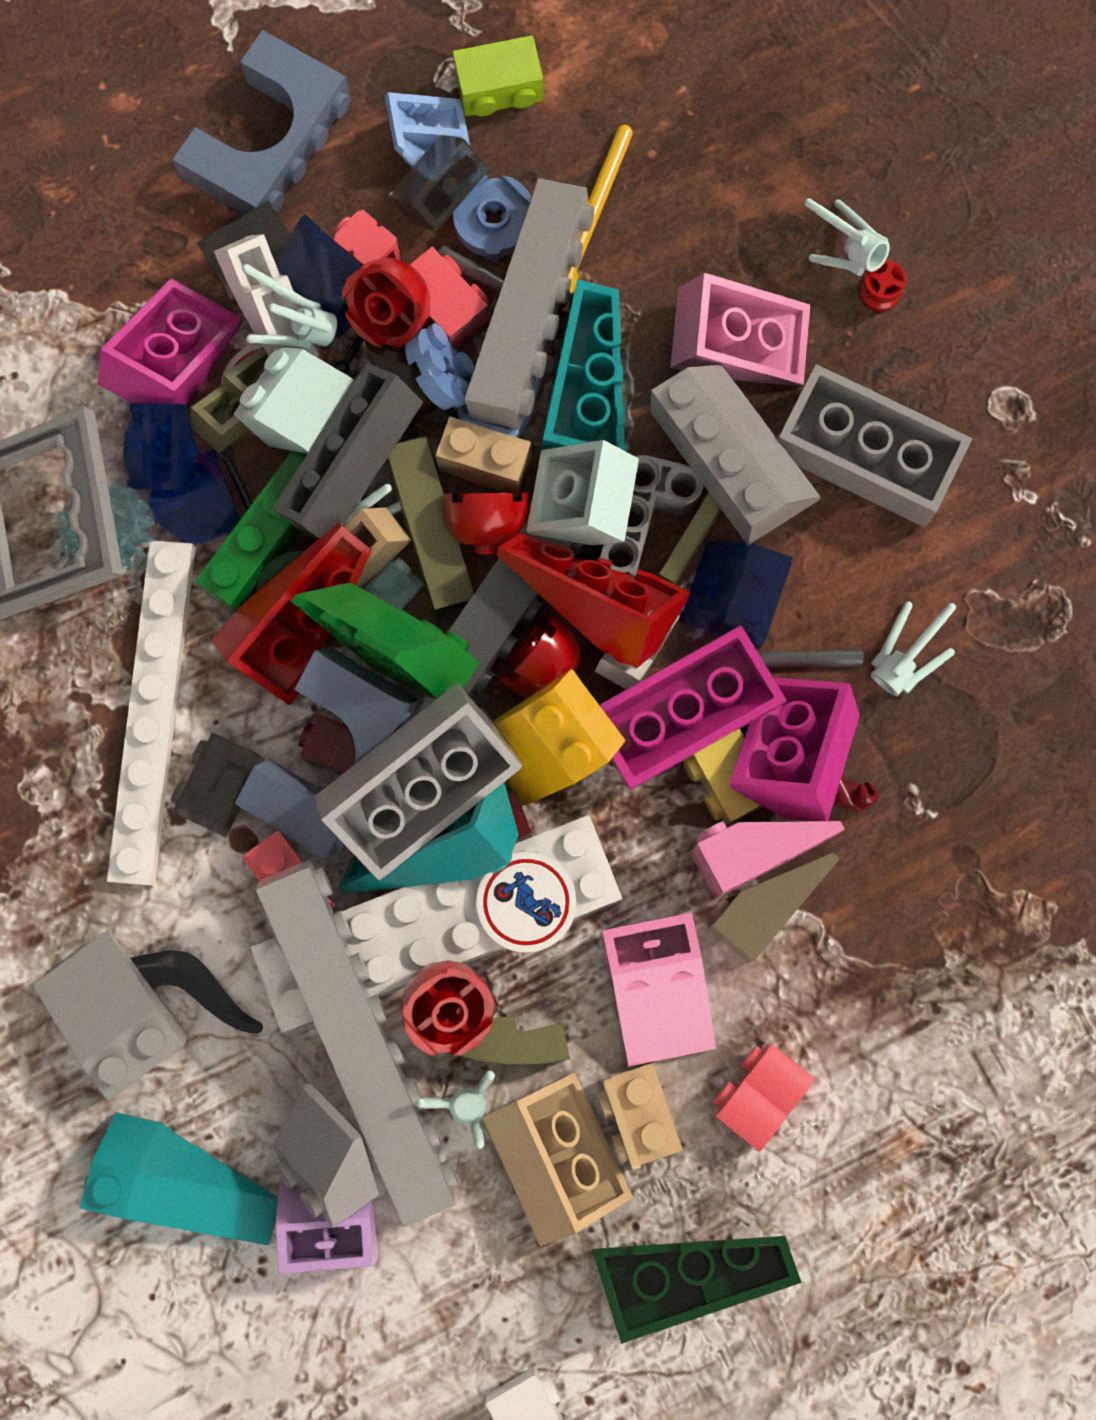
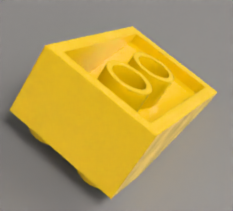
(558, 738)

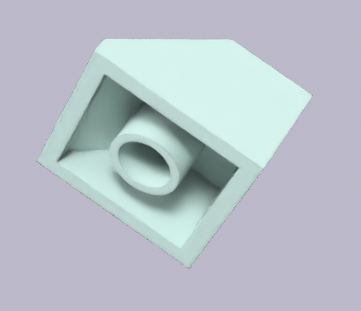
(292, 399)
(583, 493)

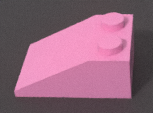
(742, 329)
(750, 849)

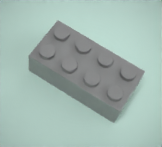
(873, 446)
(417, 782)

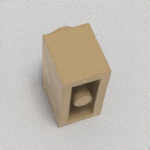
(483, 456)

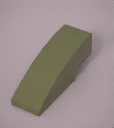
(214, 413)
(508, 1046)

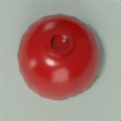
(387, 302)
(485, 519)
(542, 658)
(447, 1008)

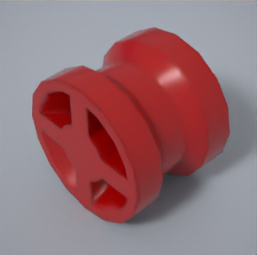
(889, 277)

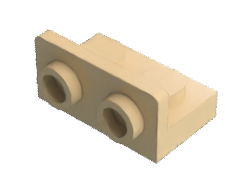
(640, 1116)

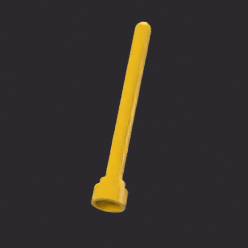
(602, 187)

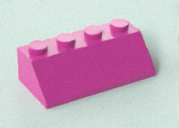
(690, 706)

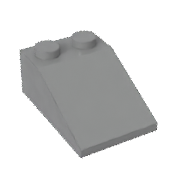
(109, 1015)

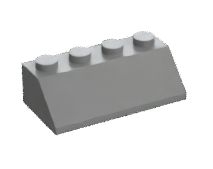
(731, 450)

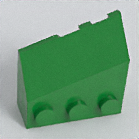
(390, 639)

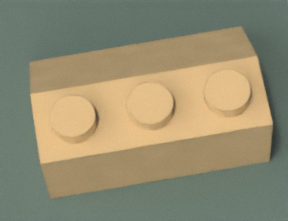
(557, 1159)

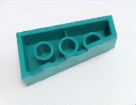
(588, 373)

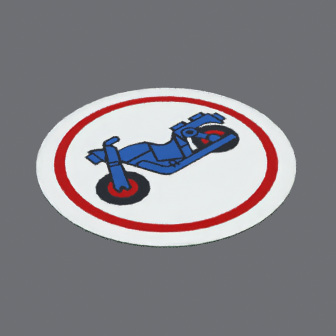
(527, 903)

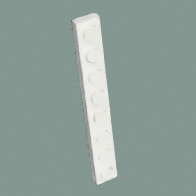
(151, 714)

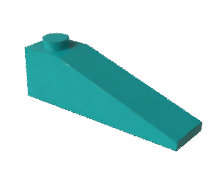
(465, 850)
(165, 1181)

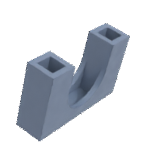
(251, 178)
(371, 712)

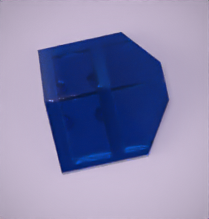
(158, 446)
(202, 508)

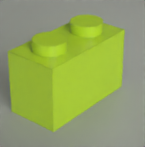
(498, 76)

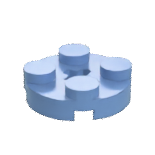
(488, 239)
(443, 370)

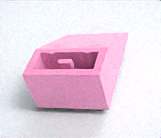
(659, 989)

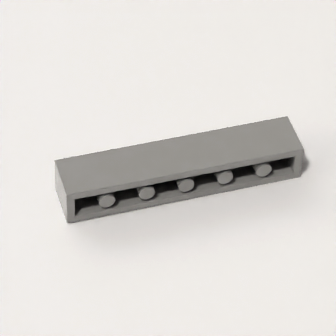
(529, 304)

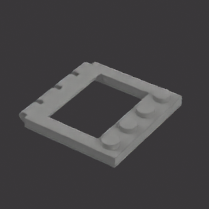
(89, 517)

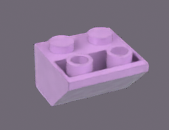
(314, 1245)

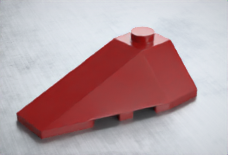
(610, 608)
(272, 636)

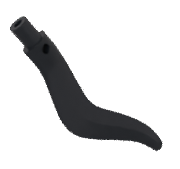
(192, 976)

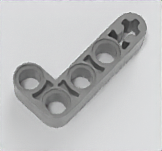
(654, 496)

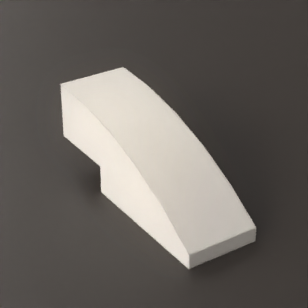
(252, 295)

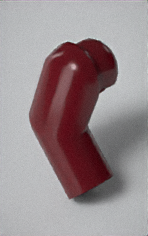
(855, 795)

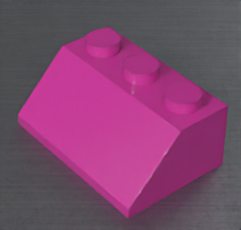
(798, 750)

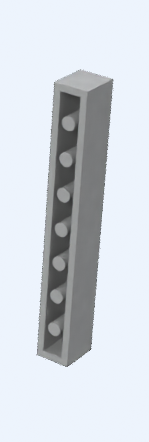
(357, 1042)

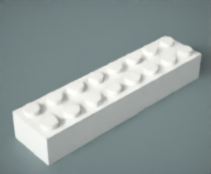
(437, 923)

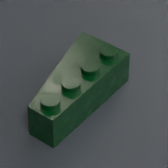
(680, 1282)

